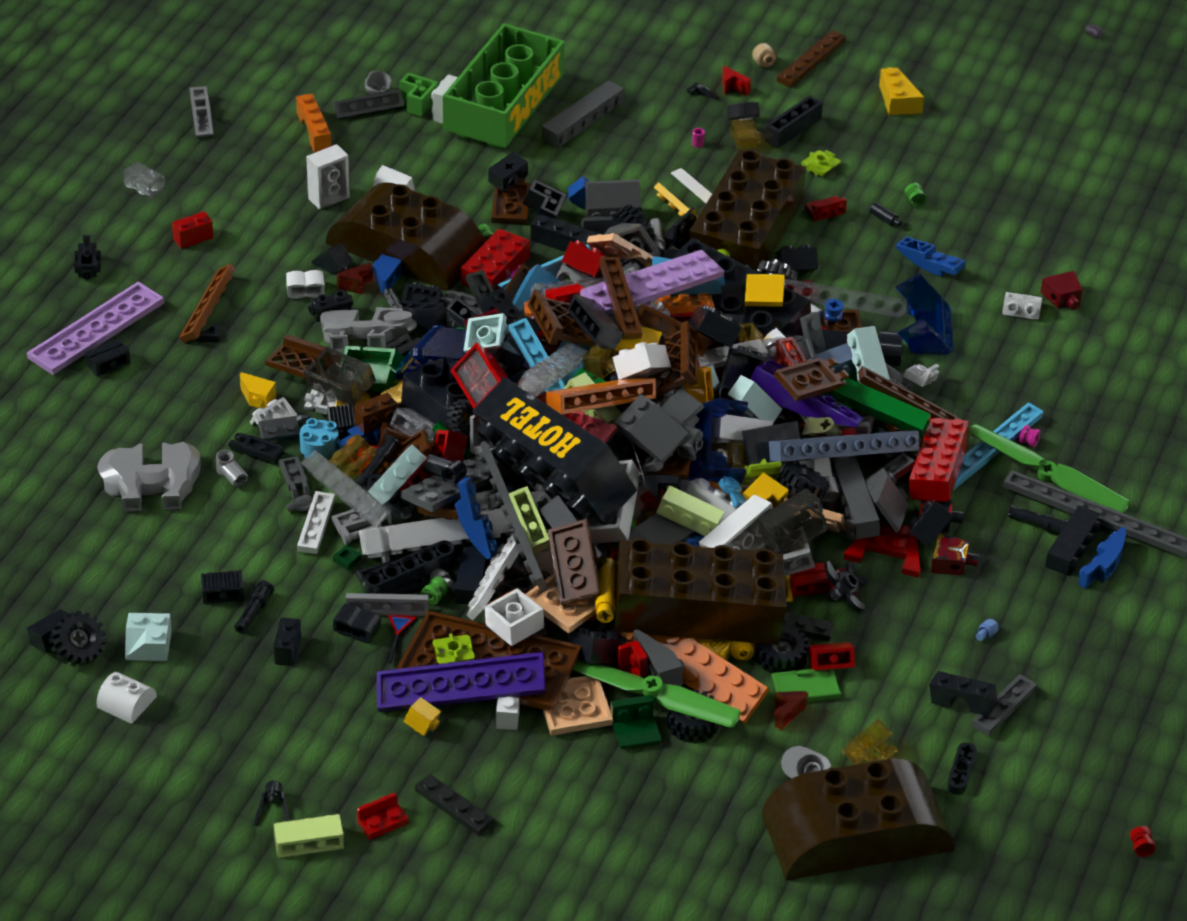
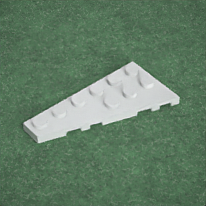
(494, 574)

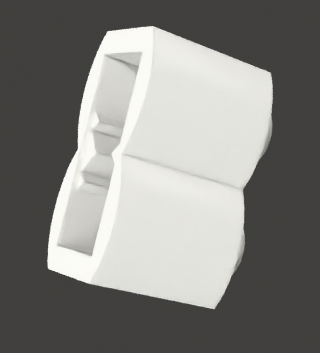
(305, 284)

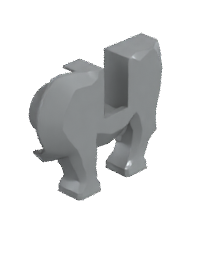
(345, 324)
(129, 477)

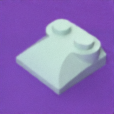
(486, 331)

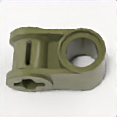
(820, 428)

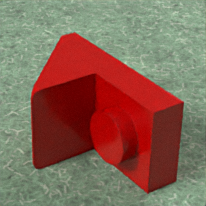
(735, 81)

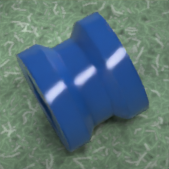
(833, 310)

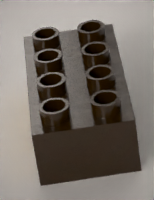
(751, 207)
(700, 591)

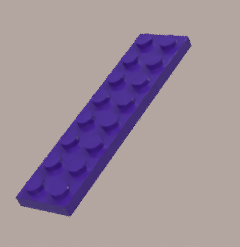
(461, 681)

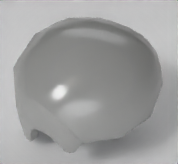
(377, 82)

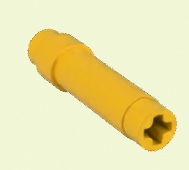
(606, 603)

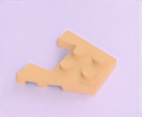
(615, 246)

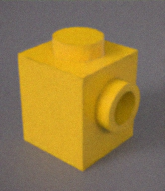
(422, 717)

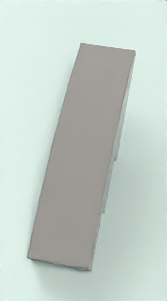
(201, 111)

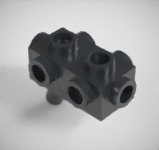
(87, 259)
(338, 301)

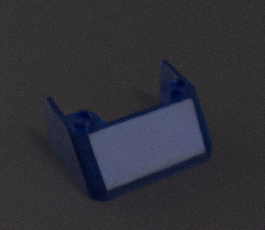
(933, 317)
(435, 344)
(708, 463)

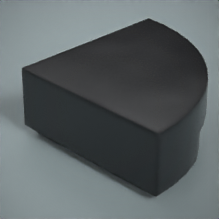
(210, 335)

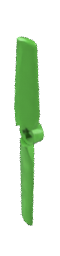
(1062, 475)
(669, 696)

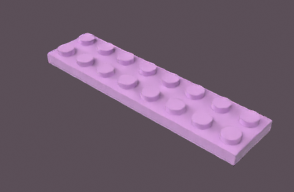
(660, 280)
(95, 328)

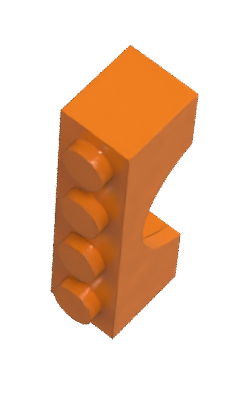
(317, 128)

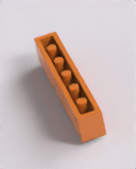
(601, 394)

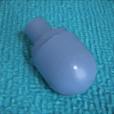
(987, 629)

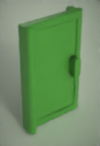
(819, 684)

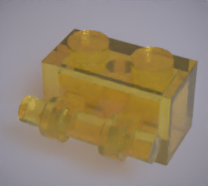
(599, 361)
(733, 452)
(353, 456)
(869, 741)

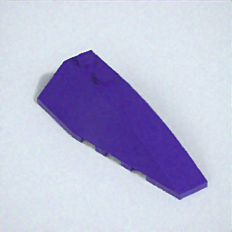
(816, 406)

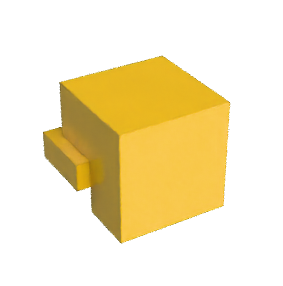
(767, 489)

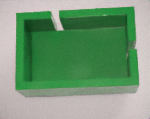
(383, 364)

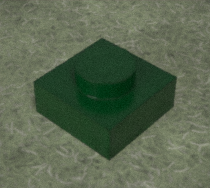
(347, 557)

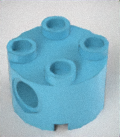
(319, 436)

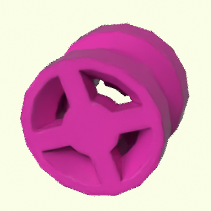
(1029, 436)

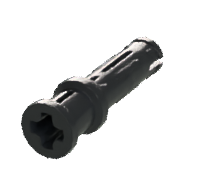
(383, 455)
(1047, 522)
(257, 600)

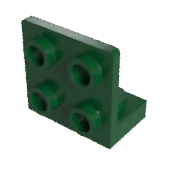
(635, 722)

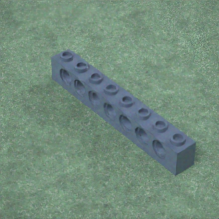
(843, 445)

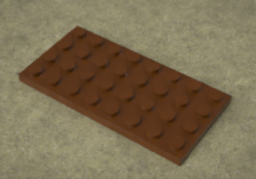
(559, 656)

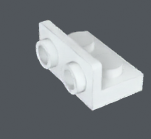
(1022, 305)
(921, 375)
(274, 410)

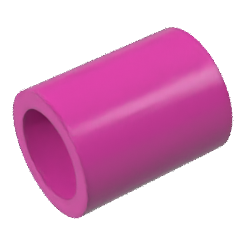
(698, 137)

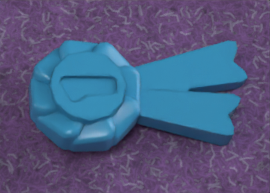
(733, 488)

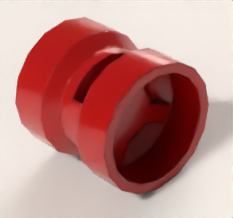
(1142, 841)

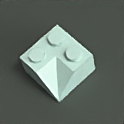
(148, 636)

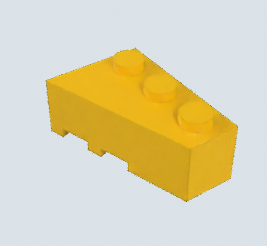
(899, 93)

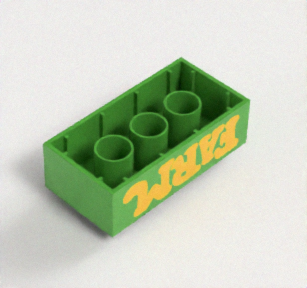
(503, 85)

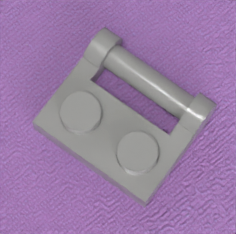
(347, 522)

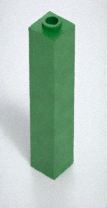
(882, 406)

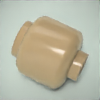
(764, 55)

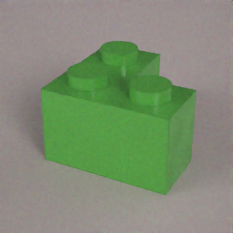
(418, 93)

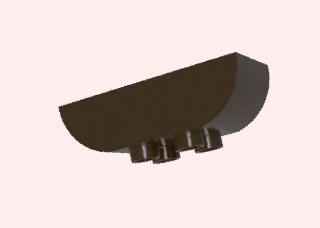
(411, 227)
(854, 818)

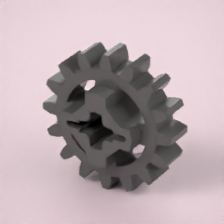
(777, 267)

